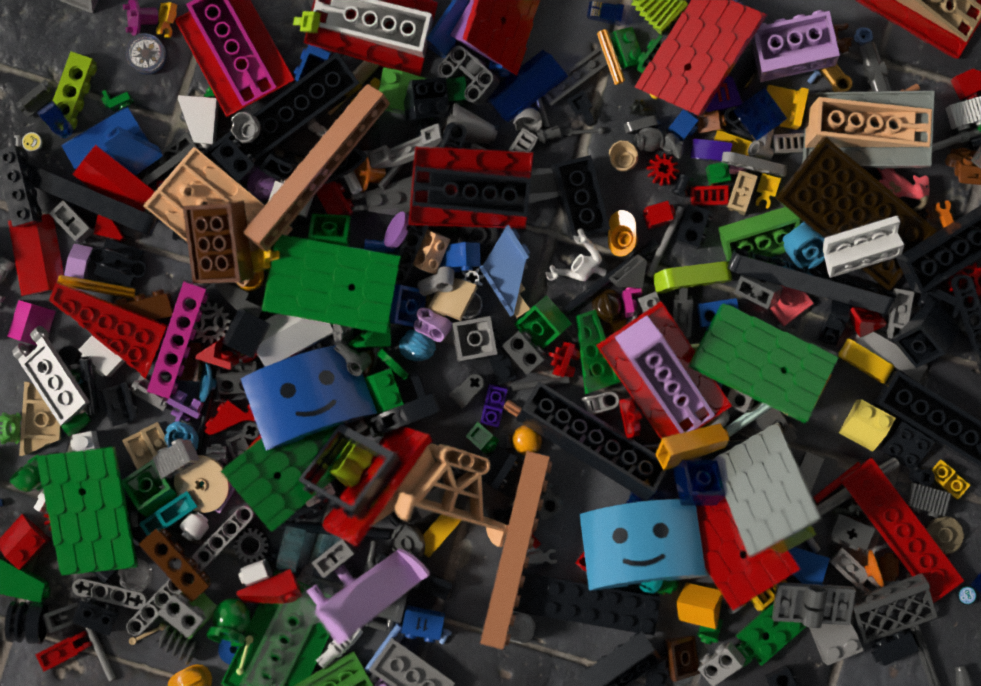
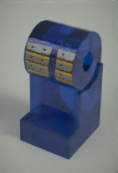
(605, 12)

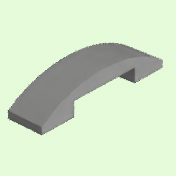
(403, 153)
(890, 353)

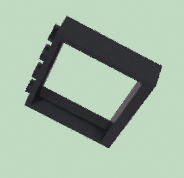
(327, 456)

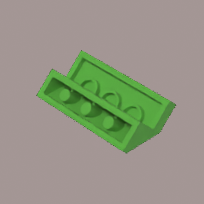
(343, 672)

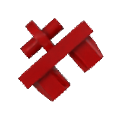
(561, 359)

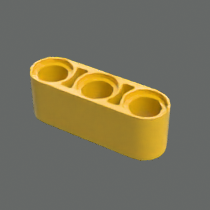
(866, 361)
(439, 532)

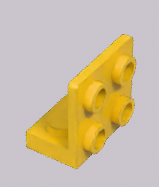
(791, 103)

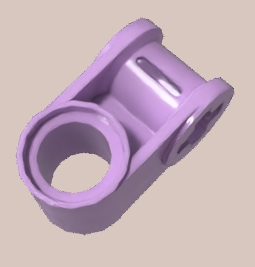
(433, 326)

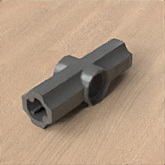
(874, 69)

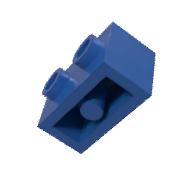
(462, 256)

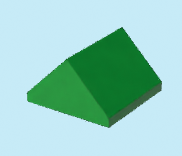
(371, 339)

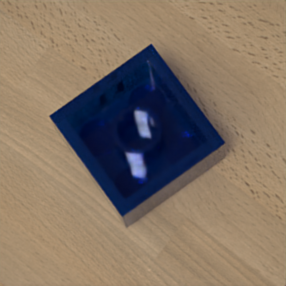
(699, 483)

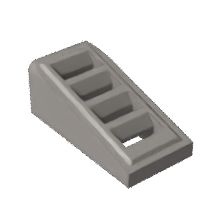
(528, 136)
(776, 143)

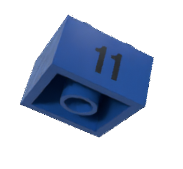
(423, 624)

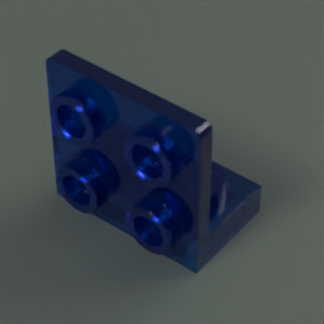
(760, 114)

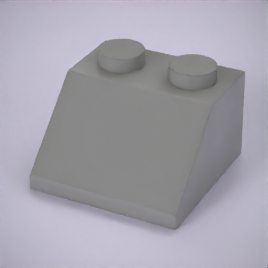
(474, 338)
(836, 642)

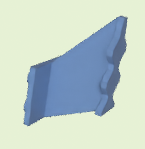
(505, 268)

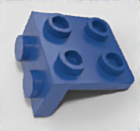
(308, 56)

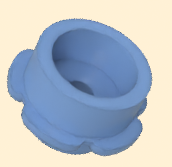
(863, 31)

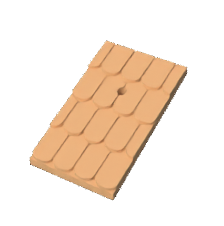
(197, 182)

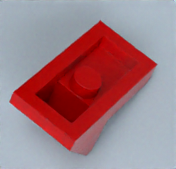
(214, 355)

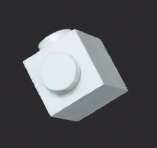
(85, 441)

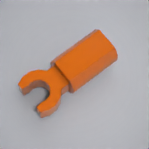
(945, 216)

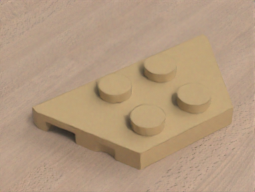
(38, 424)

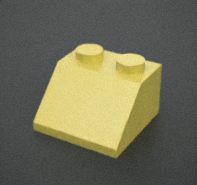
(866, 425)

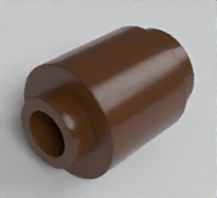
(889, 567)

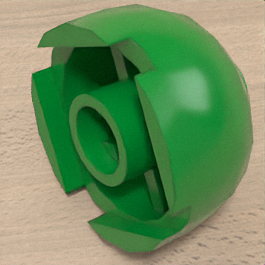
(27, 477)

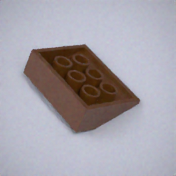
(217, 242)

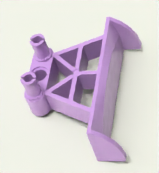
(368, 594)

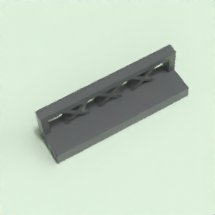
(167, 167)

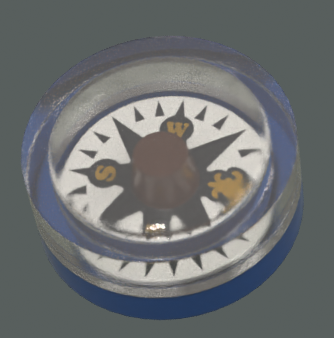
(146, 53)

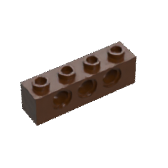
(151, 546)

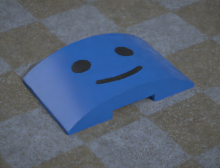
(305, 396)

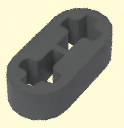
(637, 125)

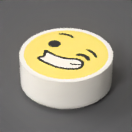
(32, 142)

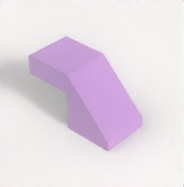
(78, 261)

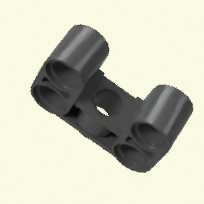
(472, 67)

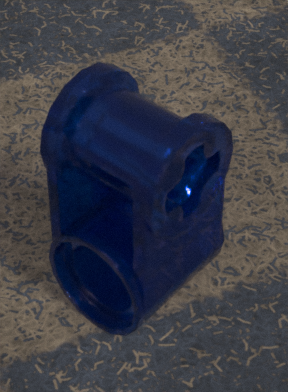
(54, 118)

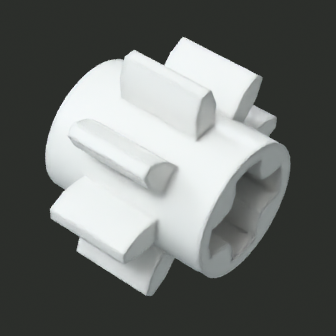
(475, 274)

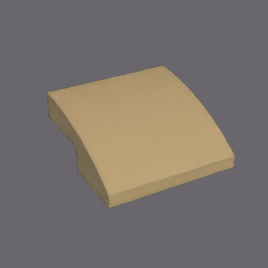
(454, 302)
(145, 444)

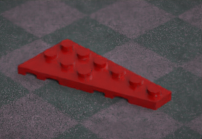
(117, 328)

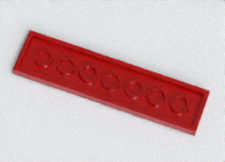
(901, 528)

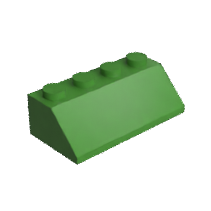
(759, 233)

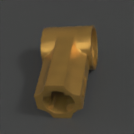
(834, 76)

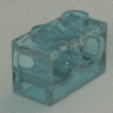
(291, 549)

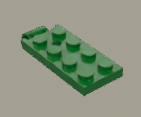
(752, 642)

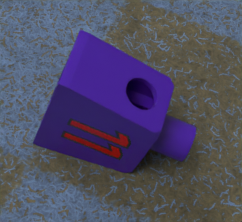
(726, 97)

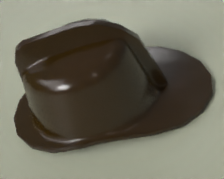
(609, 310)

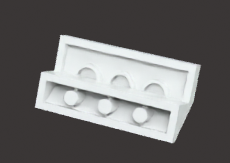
(862, 246)
(290, 336)

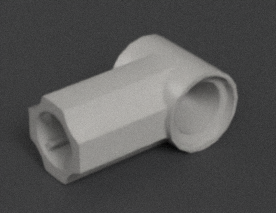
(762, 148)
(442, 282)

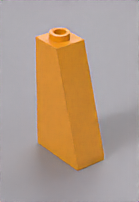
(691, 445)

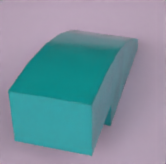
(169, 513)

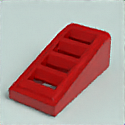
(693, 192)

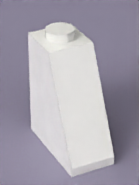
(201, 118)

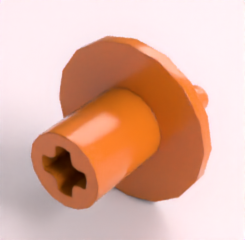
(366, 174)

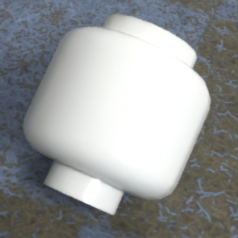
(194, 526)

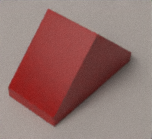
(108, 229)
(866, 321)

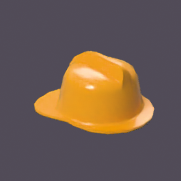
(622, 233)
(192, 676)

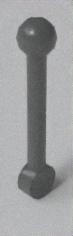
(569, 132)

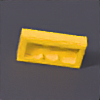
(739, 144)

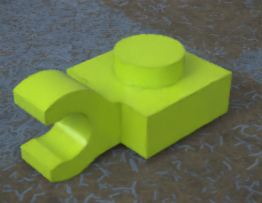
(309, 21)

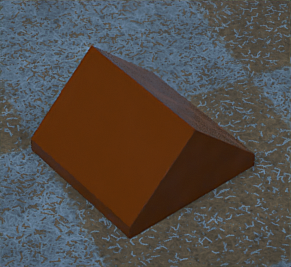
(682, 657)

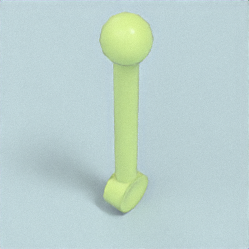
(249, 639)

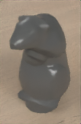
(651, 139)

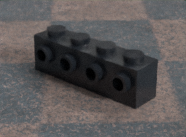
(19, 187)

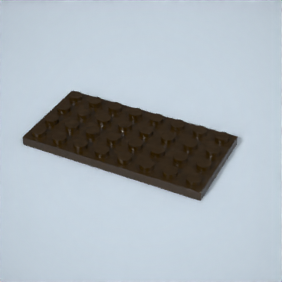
(839, 195)

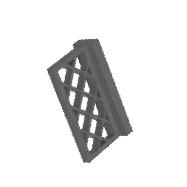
(889, 596)

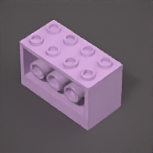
(799, 45)

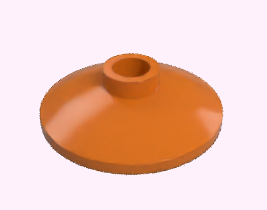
(873, 570)

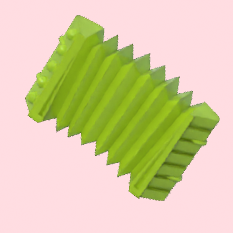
(660, 12)

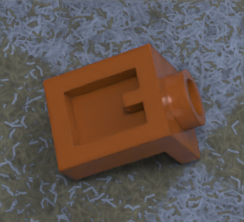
(712, 122)

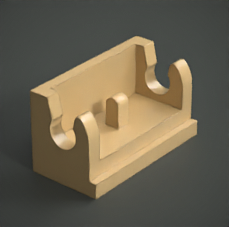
(742, 192)

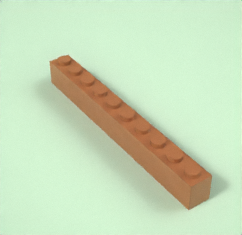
(316, 167)
(515, 550)

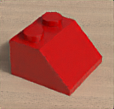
(22, 542)

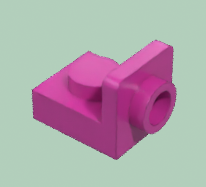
(629, 303)

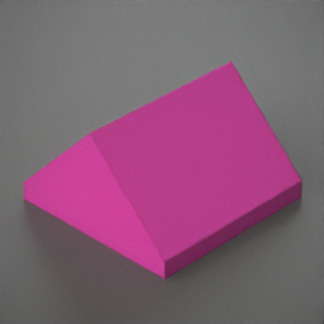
(27, 318)

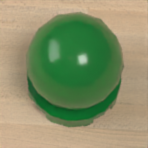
(230, 620)

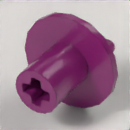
(139, 16)

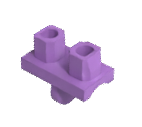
(178, 402)

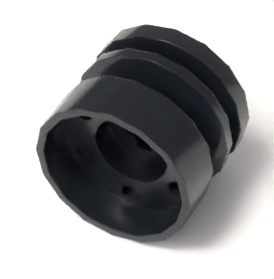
(25, 622)

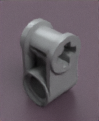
(598, 402)

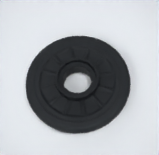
(490, 238)

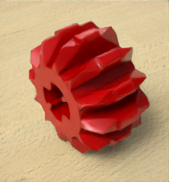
(665, 164)

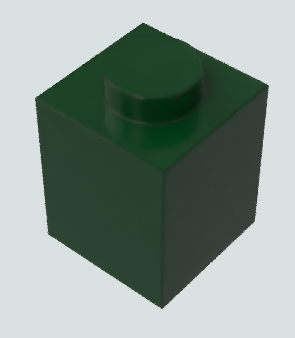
(456, 91)

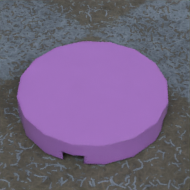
(396, 230)

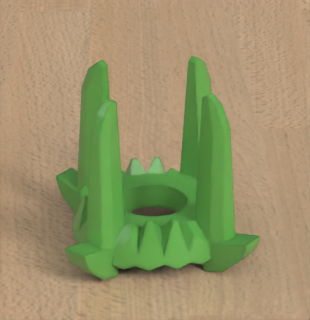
(14, 435)

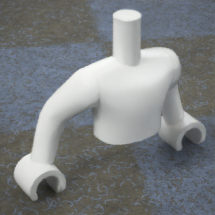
(583, 265)

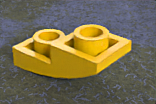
(949, 480)

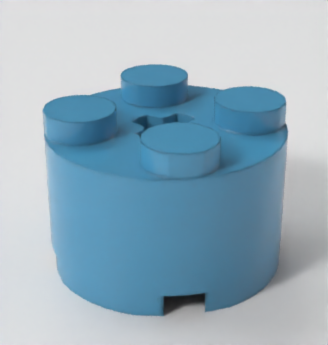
(804, 246)

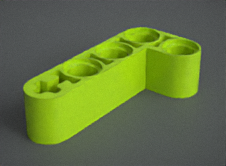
(691, 276)

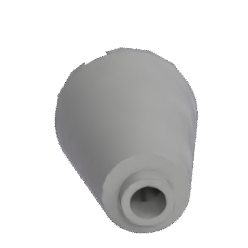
(477, 128)

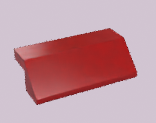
(112, 179)
(36, 256)

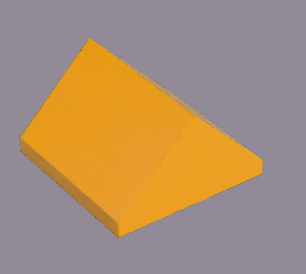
(699, 605)

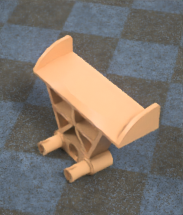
(475, 468)

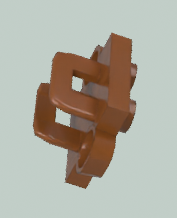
(965, 169)

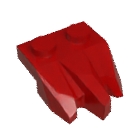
(630, 417)

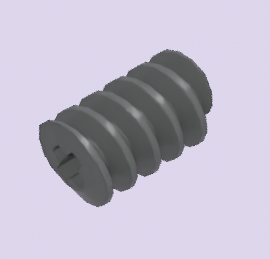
(178, 645)

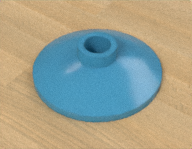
(207, 383)

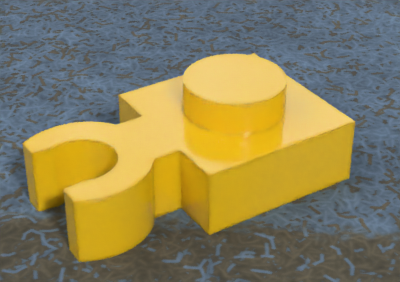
(767, 187)

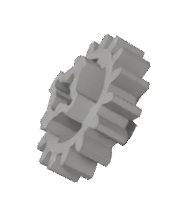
(217, 315)

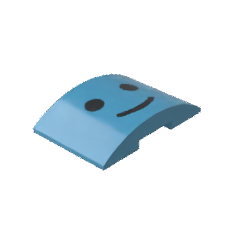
(641, 543)

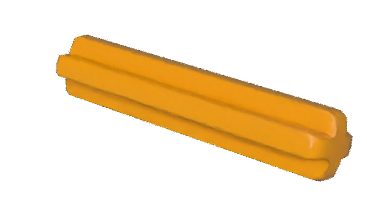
(611, 56)

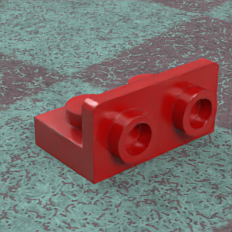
(334, 200)

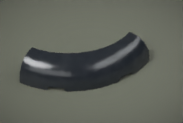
(282, 168)

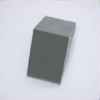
(631, 273)

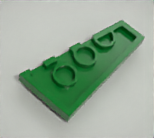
(595, 368)

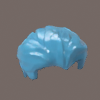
(416, 346)
(181, 430)

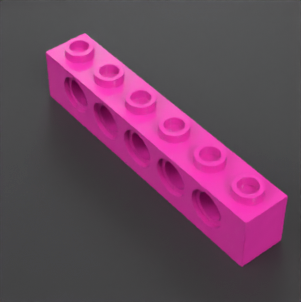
(157, 383)

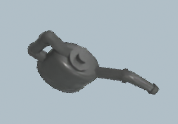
(393, 612)

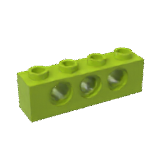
(68, 82)

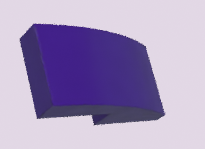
(709, 149)
(493, 405)

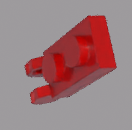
(61, 651)

